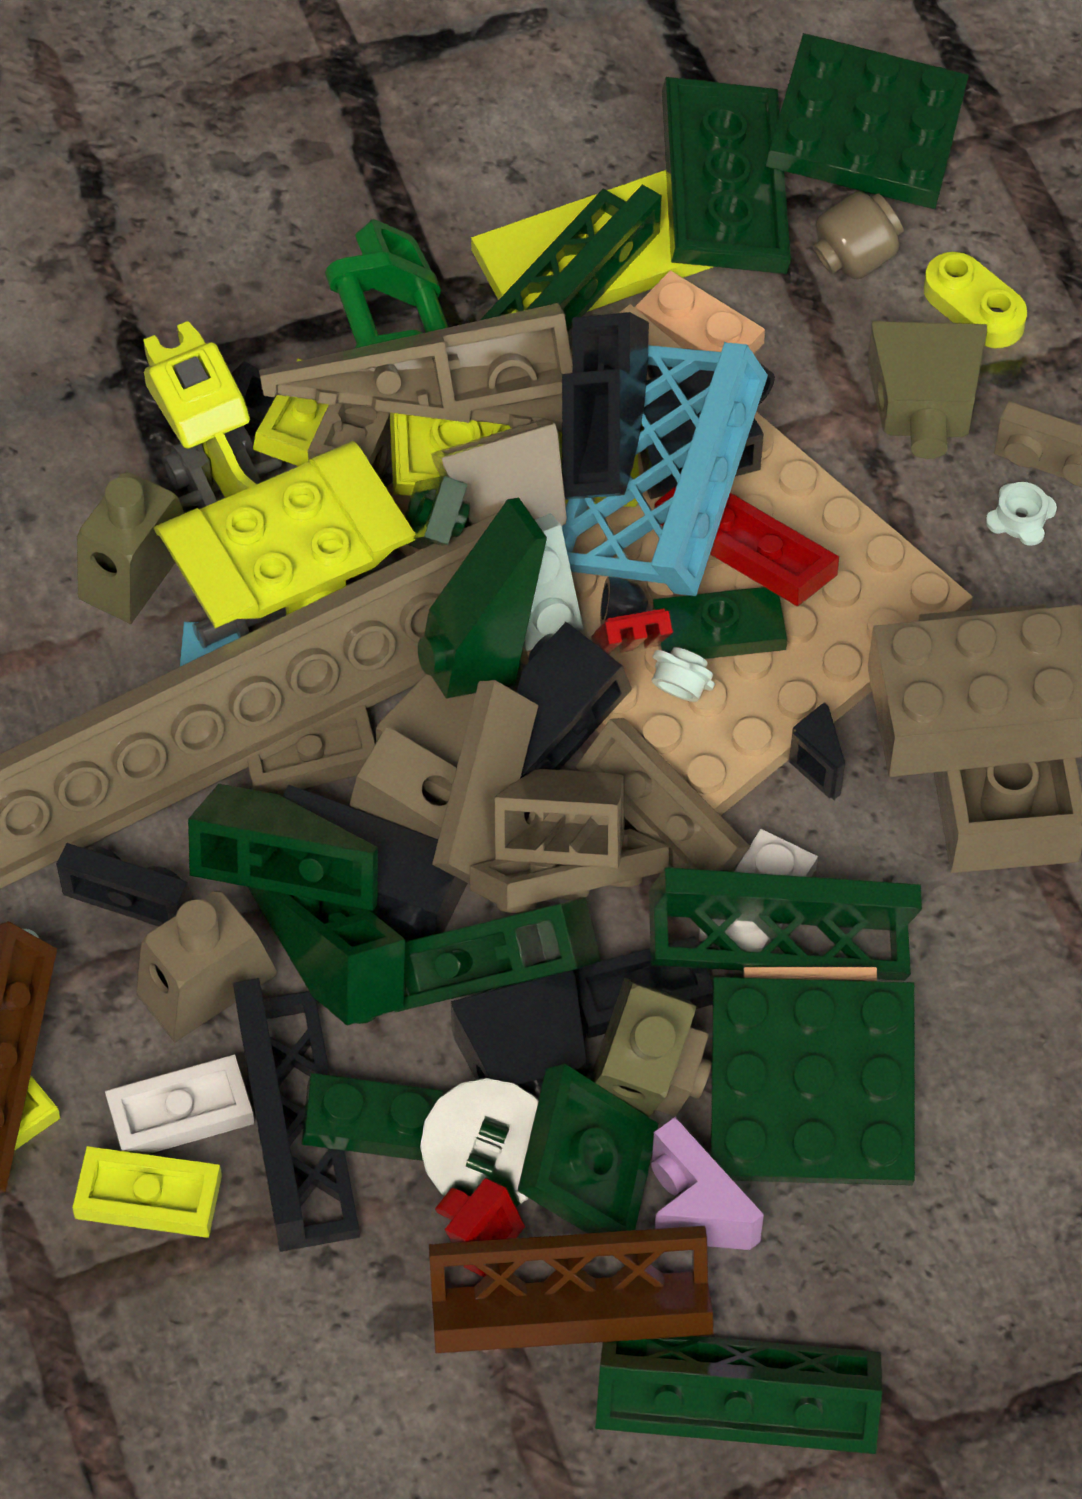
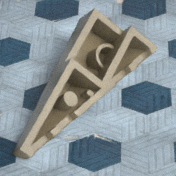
(475, 371)

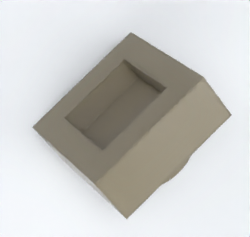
(689, 1075)

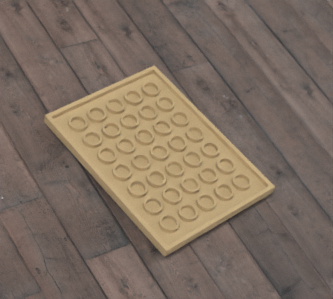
(747, 721)

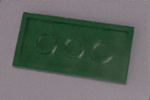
(719, 192)

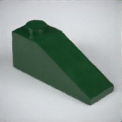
(485, 609)
(280, 848)
(341, 953)
(498, 953)

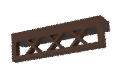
(24, 988)
(570, 1302)

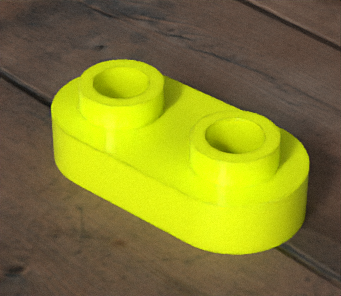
(972, 295)

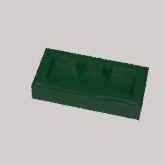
(725, 623)

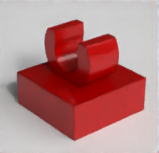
(480, 1217)

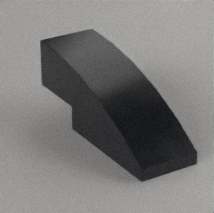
(603, 403)

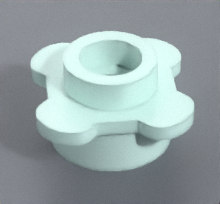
(1025, 499)
(682, 674)

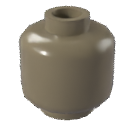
(857, 235)

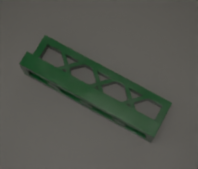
(598, 257)
(780, 900)
(738, 1396)

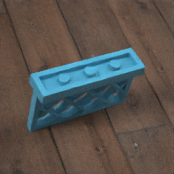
(703, 483)

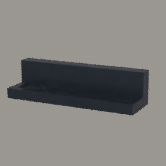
(270, 1111)

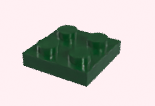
(587, 1154)

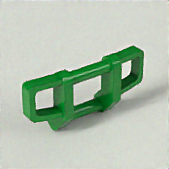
(398, 274)

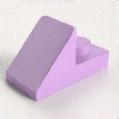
(706, 1191)

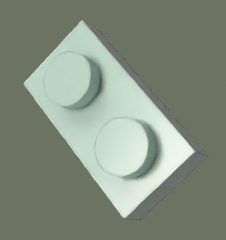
(555, 591)

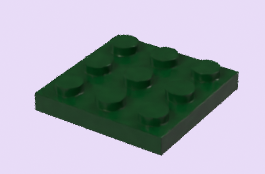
(868, 121)
(813, 1081)

